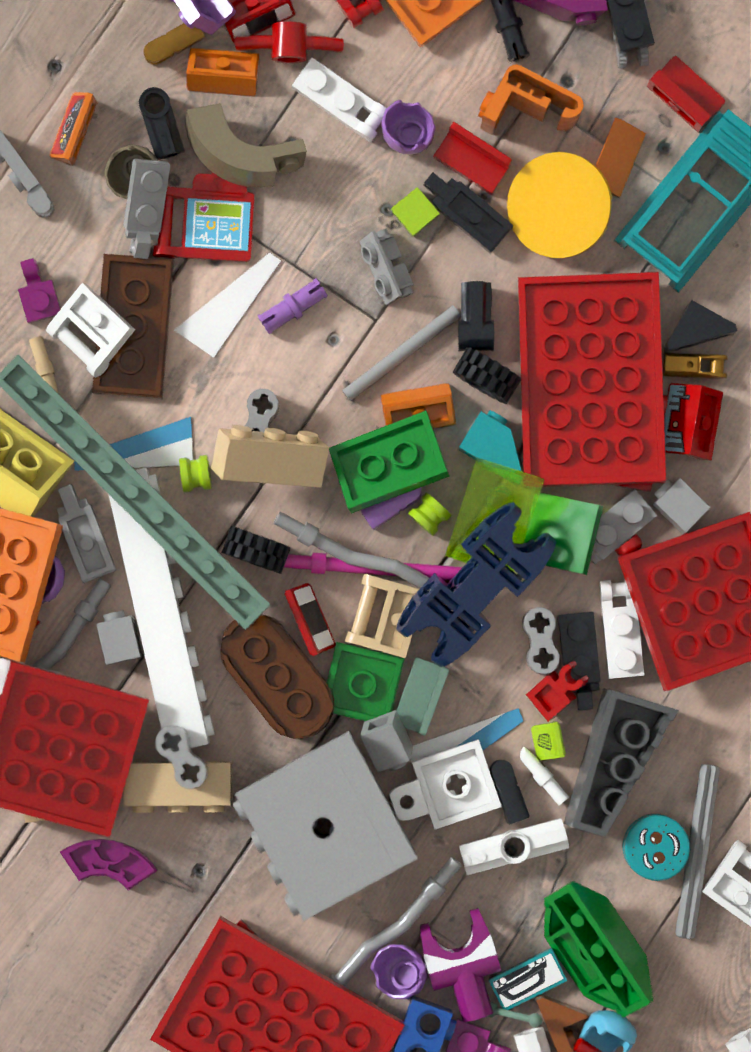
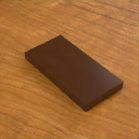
(142, 296)

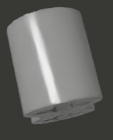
(258, 421)
(540, 640)
(181, 757)

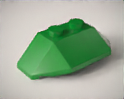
(597, 948)

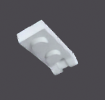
(339, 99)
(620, 632)

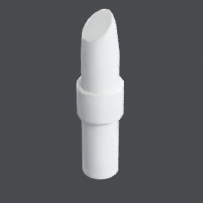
(543, 776)

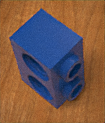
(415, 1036)

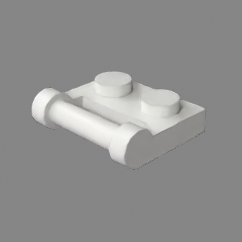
(97, 321)
(730, 888)

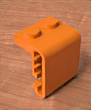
(530, 95)

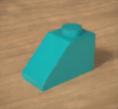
(491, 441)

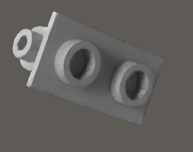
(378, 251)

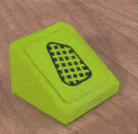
(548, 741)

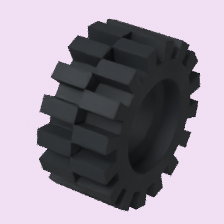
(487, 375)
(256, 549)

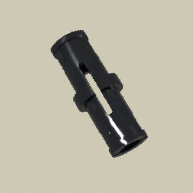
(510, 28)

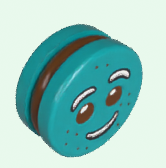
(656, 847)

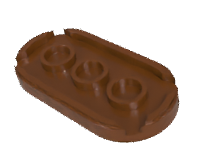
(277, 677)

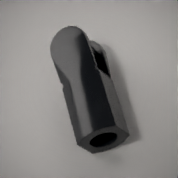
(508, 791)

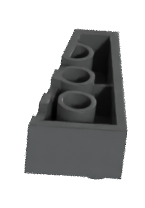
(615, 758)

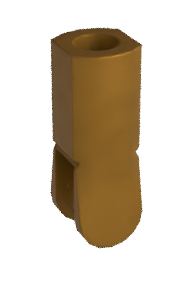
(171, 43)
(689, 365)

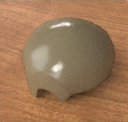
(119, 167)

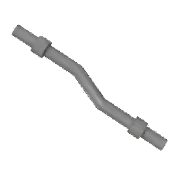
(309, 535)
(85, 612)
(432, 890)

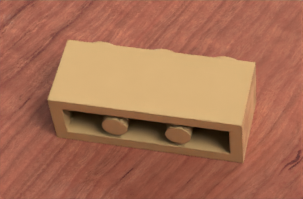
(270, 456)
(155, 785)

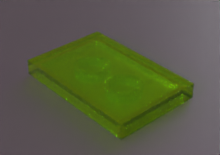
(488, 490)

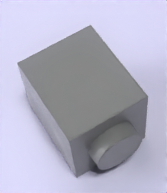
(680, 504)
(119, 638)
(387, 742)

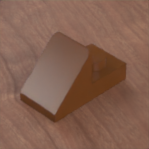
(557, 1016)

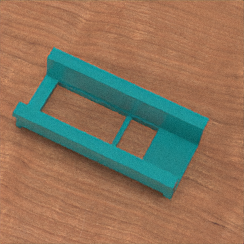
(730, 141)

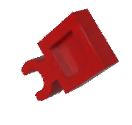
(555, 691)

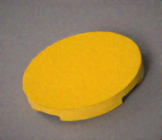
(559, 205)

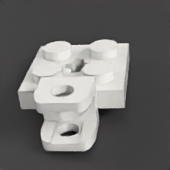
(430, 789)

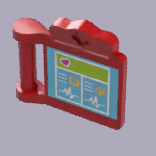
(214, 221)

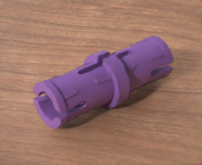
(292, 306)

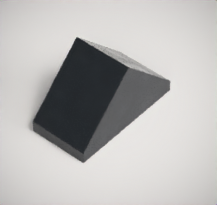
(698, 327)

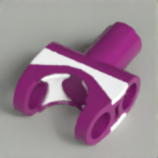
(463, 967)

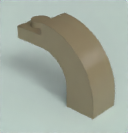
(235, 159)

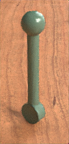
(534, 1020)

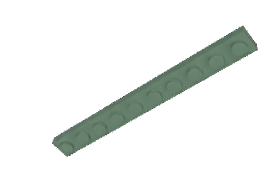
(132, 492)

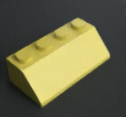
(27, 468)

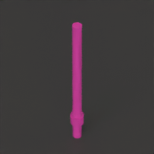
(319, 563)

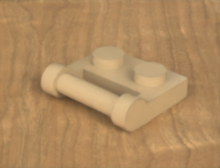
(387, 637)

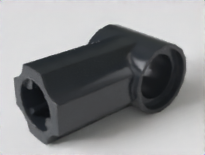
(161, 126)
(476, 326)

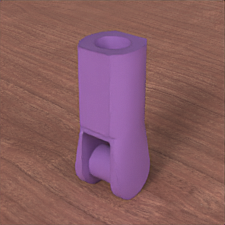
(384, 511)

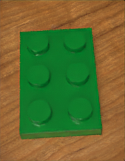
(388, 462)

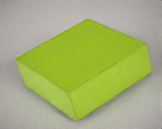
(415, 212)

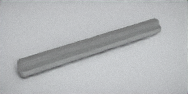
(699, 845)

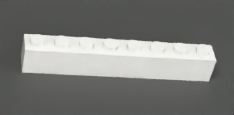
(163, 629)

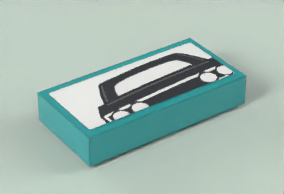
(527, 979)

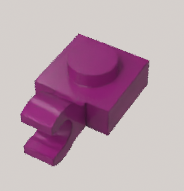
(39, 297)
(472, 1038)

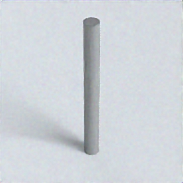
(401, 353)

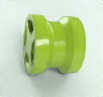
(195, 473)
(429, 514)

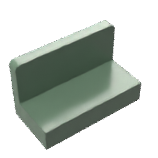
(421, 695)

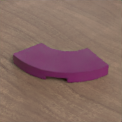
(108, 859)

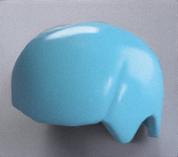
(608, 1031)

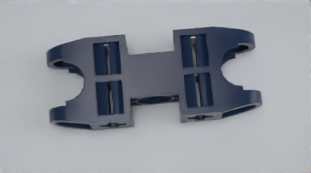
(476, 584)

